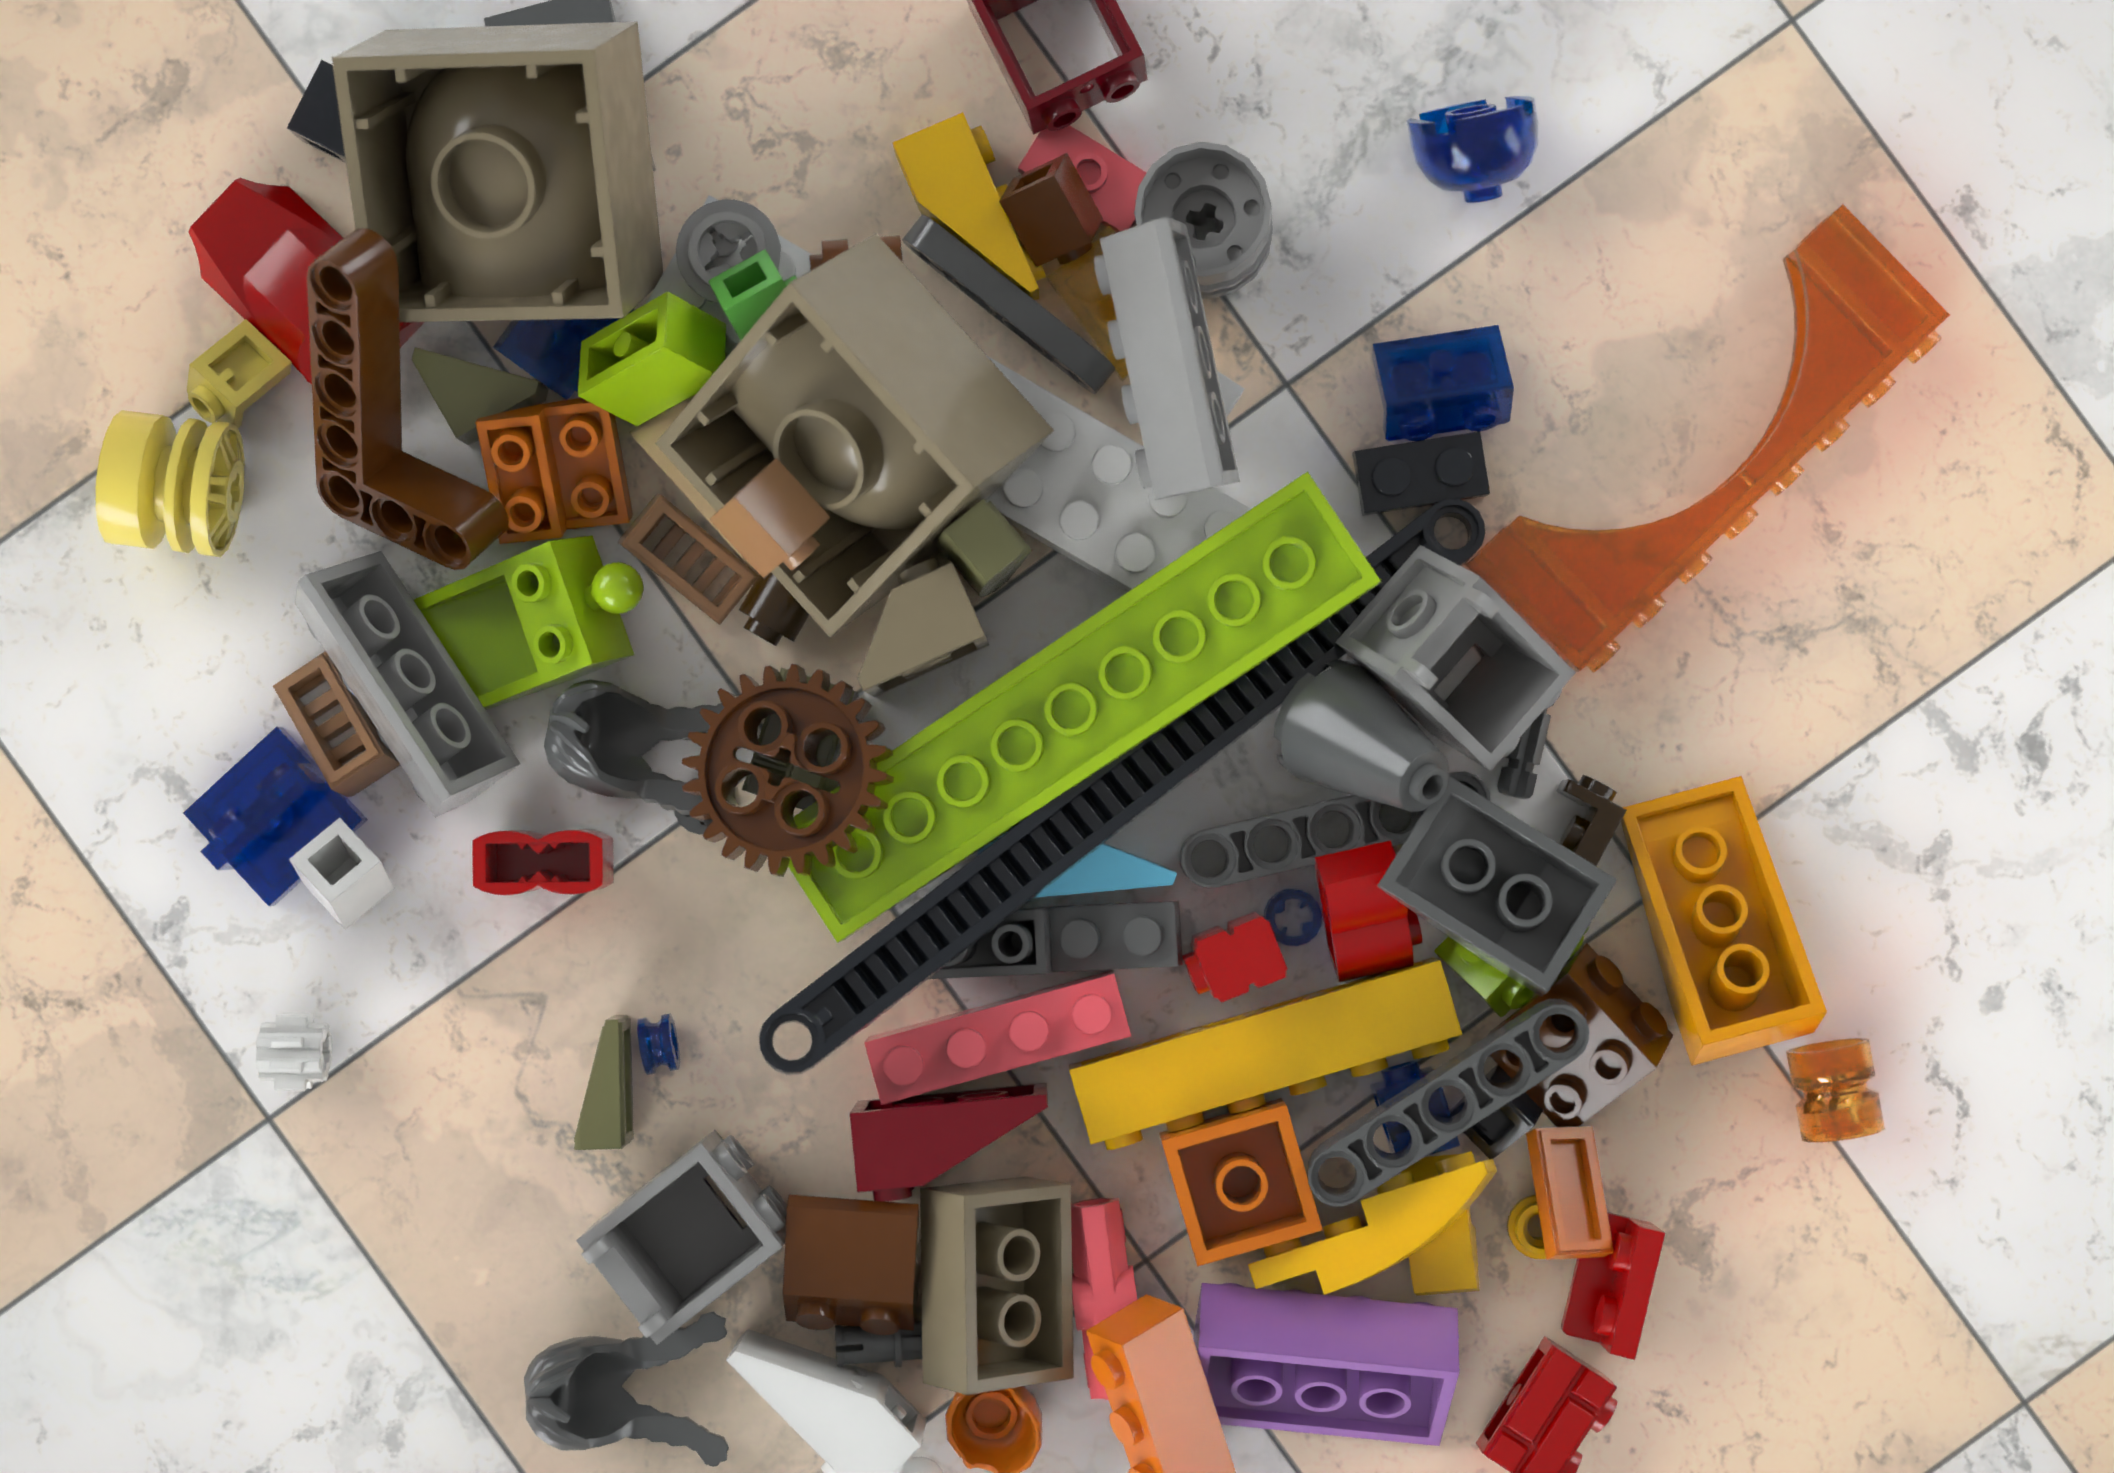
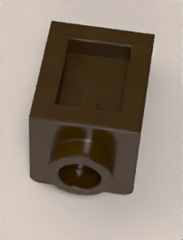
(1590, 835)

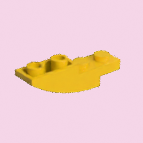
(1399, 1222)

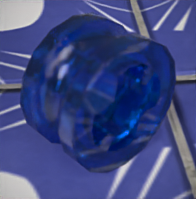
(1308, 928)
(658, 1044)

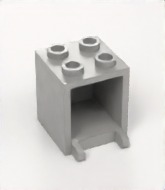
(1426, 626)
(678, 1243)

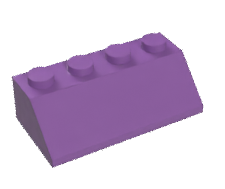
(1328, 1362)

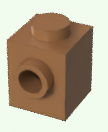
(772, 520)

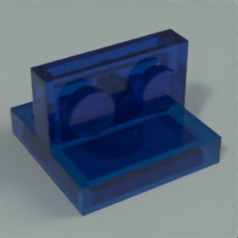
(267, 813)

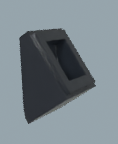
(1504, 1125)

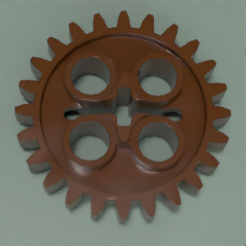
(807, 717)

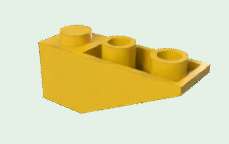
(956, 191)

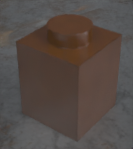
(1052, 212)

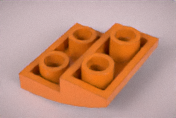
(555, 468)

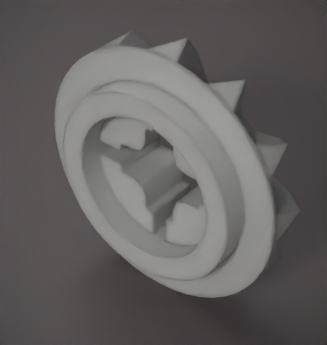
(730, 221)

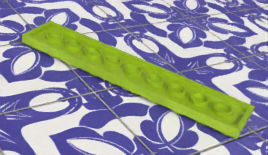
(1092, 698)

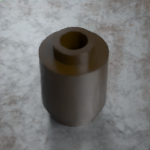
(772, 611)

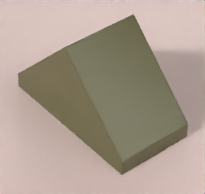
(473, 391)

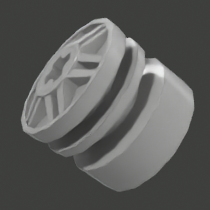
(1220, 185)

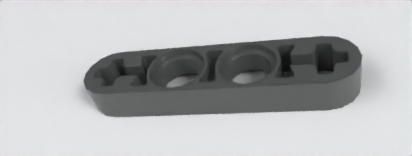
(1008, 304)

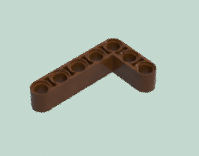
(359, 415)

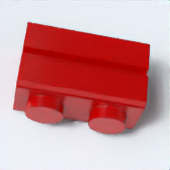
(1235, 957)
(1548, 1413)

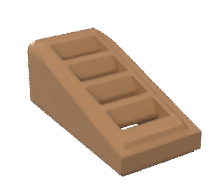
(646, 523)
(363, 769)

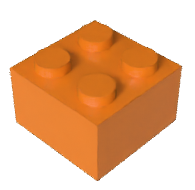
(1241, 1182)

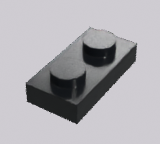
(1421, 473)

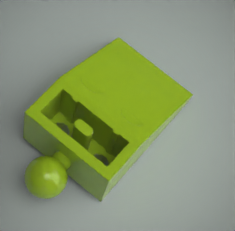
(535, 619)

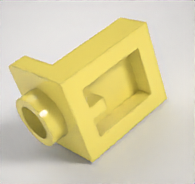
(235, 374)

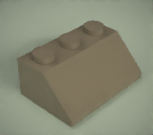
(921, 628)

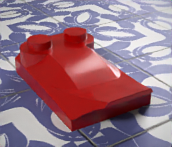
(257, 257)

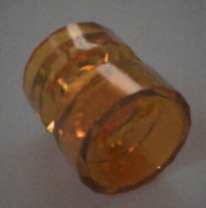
(1835, 1090)

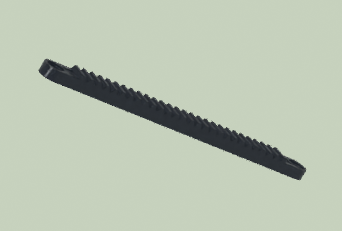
(1076, 824)

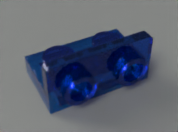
(1443, 383)

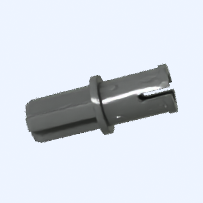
(860, 1347)

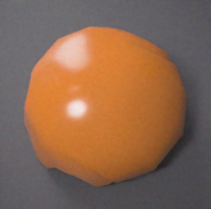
(995, 1429)

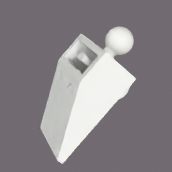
(841, 1412)

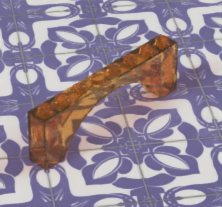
(1851, 329)

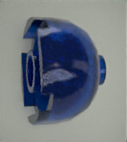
(1475, 145)

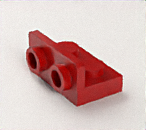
(1614, 1291)

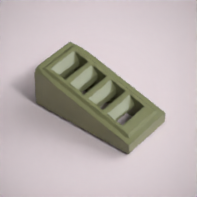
(608, 1101)

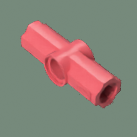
(1101, 1271)

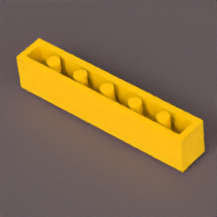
(1265, 1051)

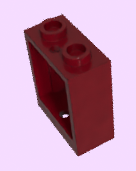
(1065, 102)

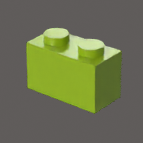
(651, 359)

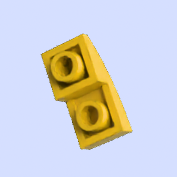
(1451, 1259)

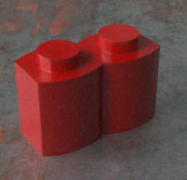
(529, 861)
(1362, 923)

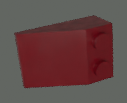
(928, 1134)

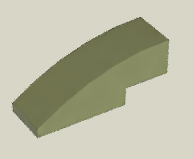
(984, 547)

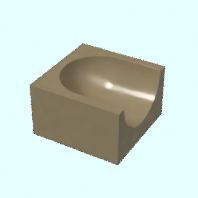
(505, 168)
(871, 411)

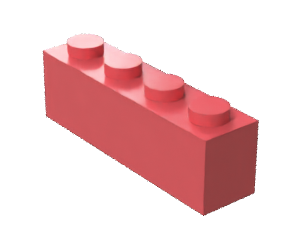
(997, 1037)

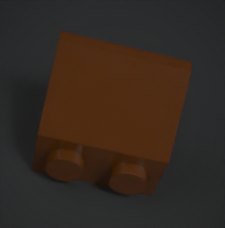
(851, 1263)

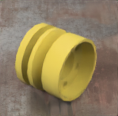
(170, 483)

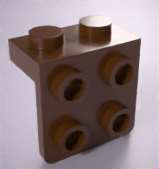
(1622, 1047)

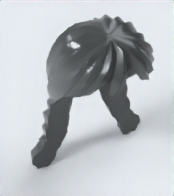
(604, 731)
(580, 1401)

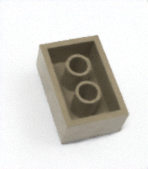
(996, 1284)

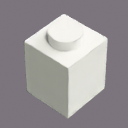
(342, 873)

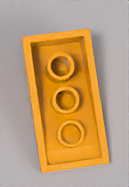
(1720, 922)

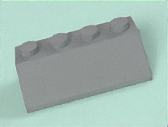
(1167, 358)
(405, 681)

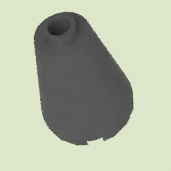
(1358, 740)

